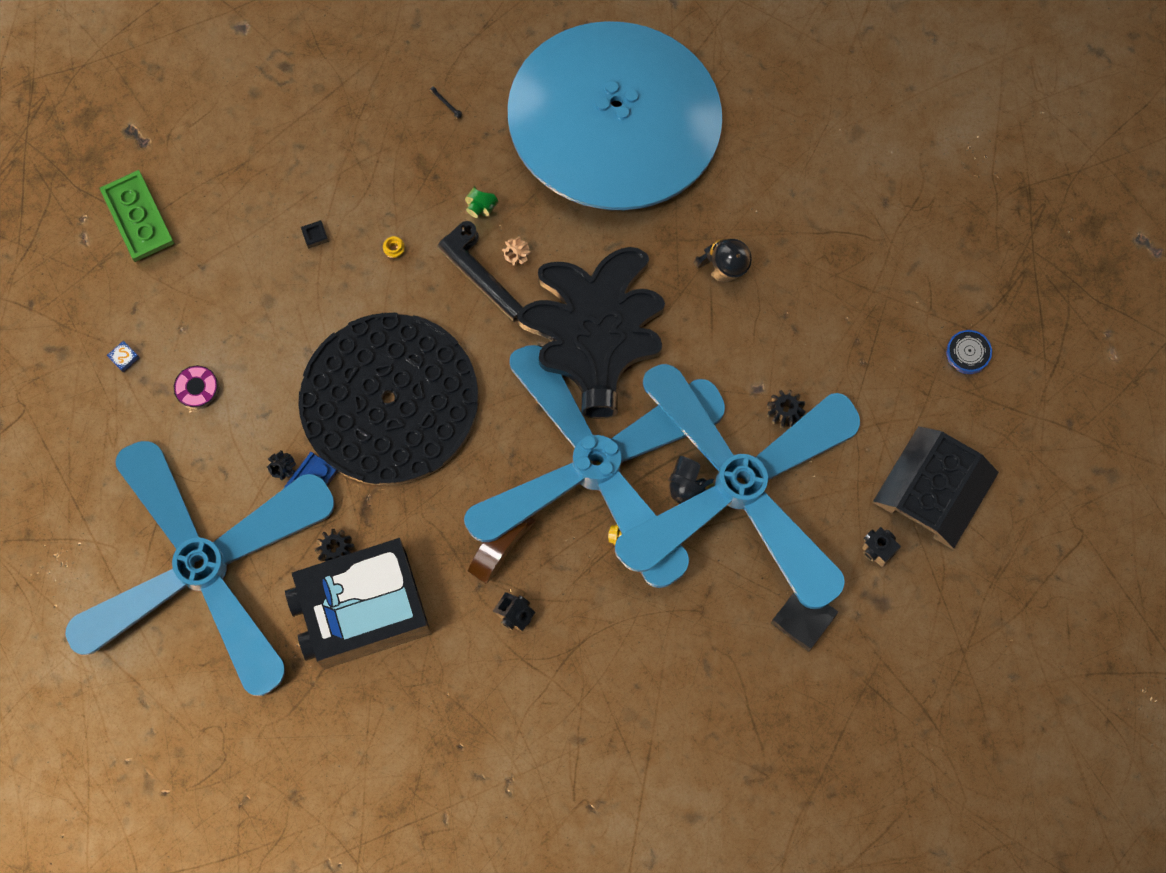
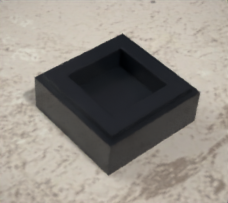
(314, 234)

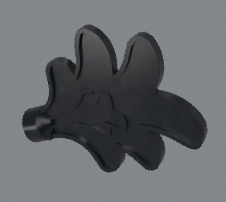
(596, 326)

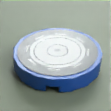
(969, 352)

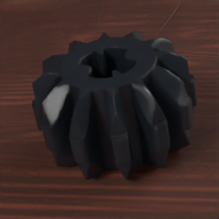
(777, 405)
(328, 543)

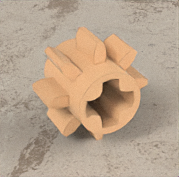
(516, 251)

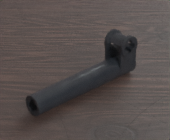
(456, 249)

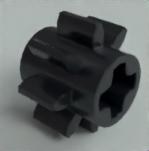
(281, 465)

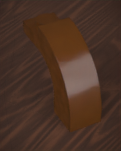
(492, 554)

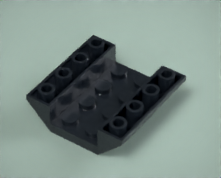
(937, 484)

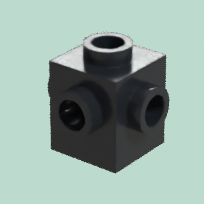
(886, 550)
(514, 611)

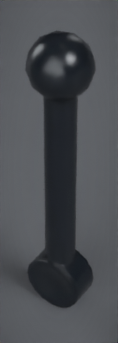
(457, 113)

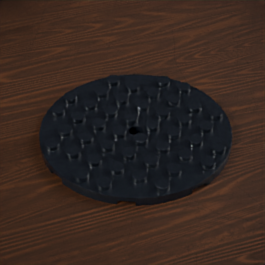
(398, 439)

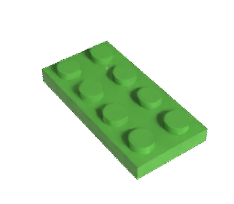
(136, 216)

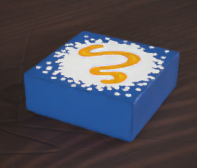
(123, 356)

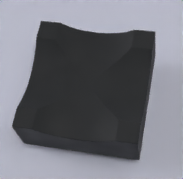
(803, 623)

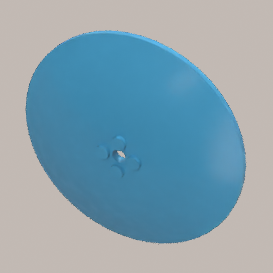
(609, 153)

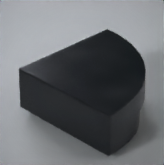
(702, 260)

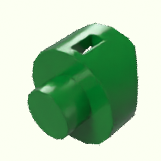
(480, 203)

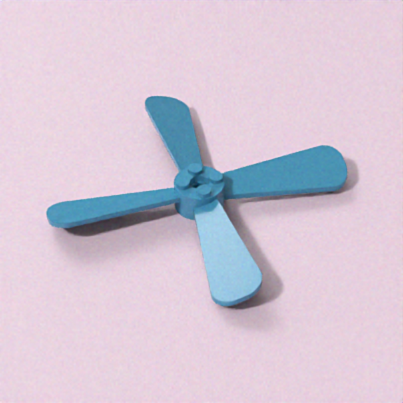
(655, 429)
(288, 512)
(803, 564)

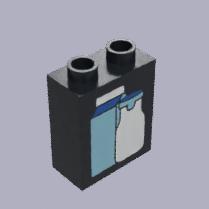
(357, 604)

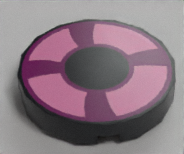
(196, 387)

